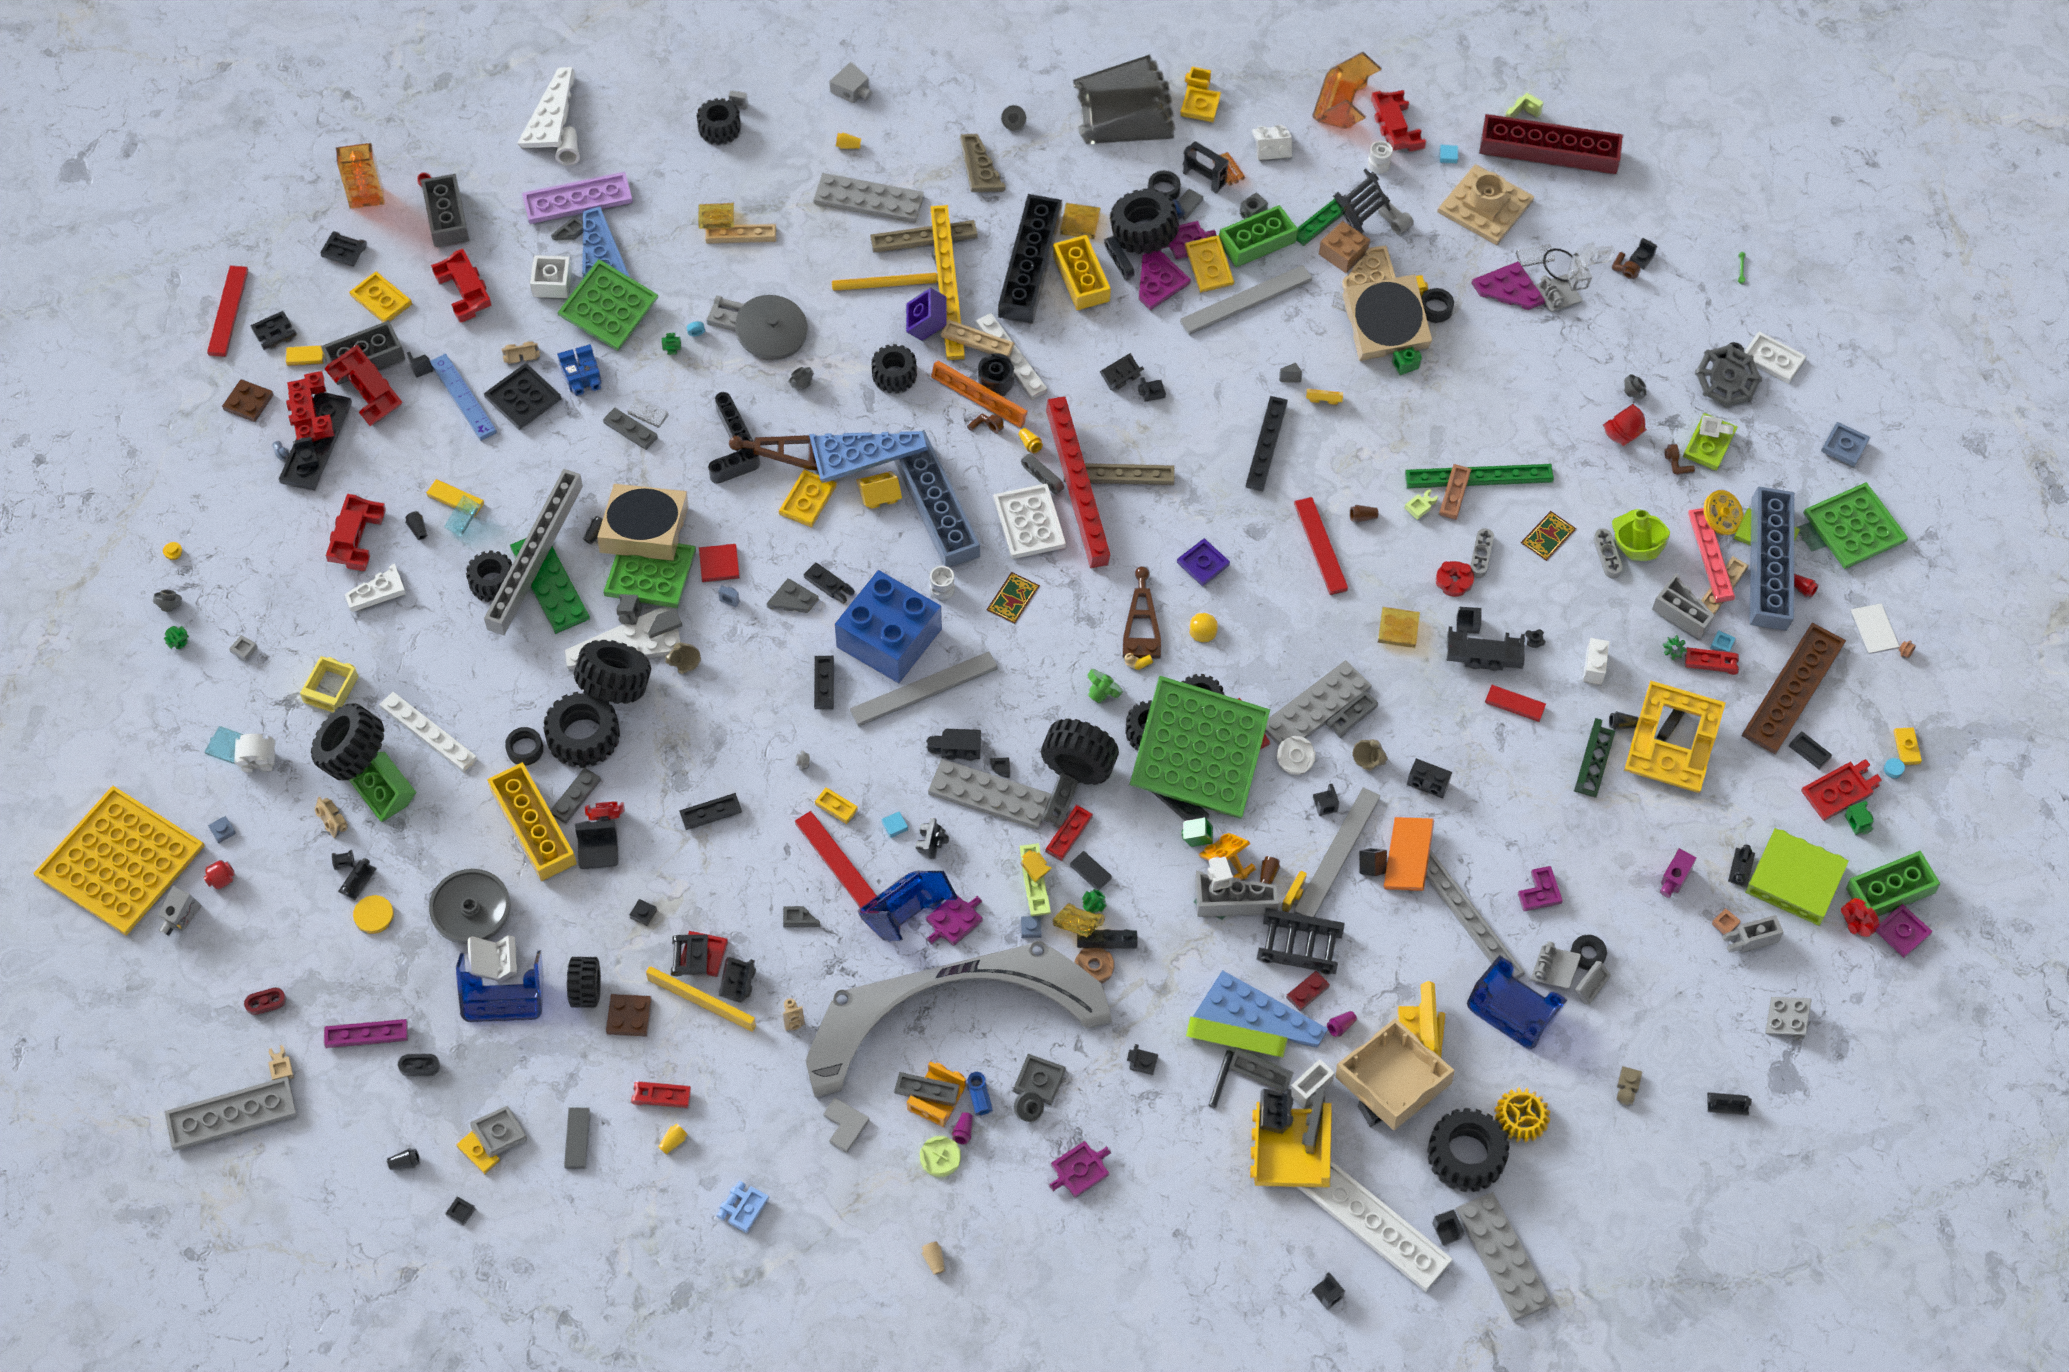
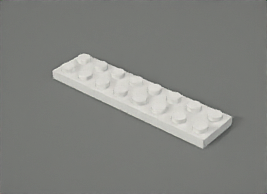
(1380, 1228)

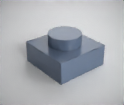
(729, 596)
(222, 829)
(1030, 926)

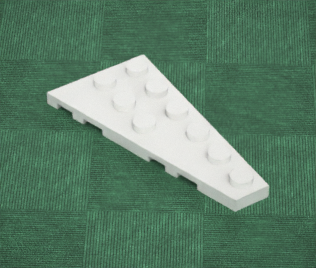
(551, 113)
(633, 635)

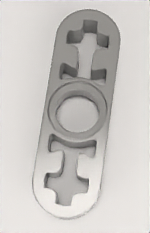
(1479, 546)
(1605, 560)

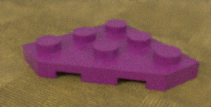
(1160, 279)
(1509, 286)

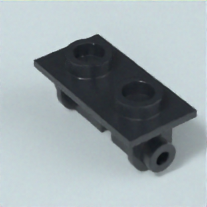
(1741, 866)
(357, 879)
(1728, 1103)

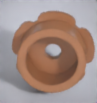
(1907, 649)

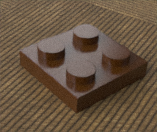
(247, 400)
(628, 1015)

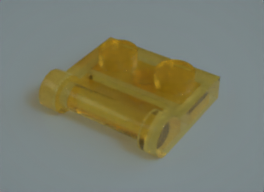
(1078, 920)

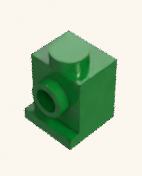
(1406, 360)
(1859, 818)

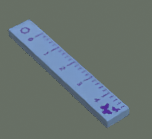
(463, 397)

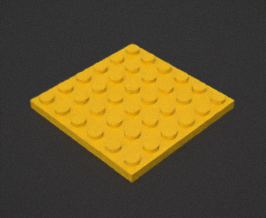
(119, 860)

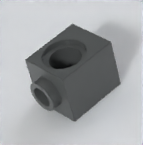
(1253, 205)

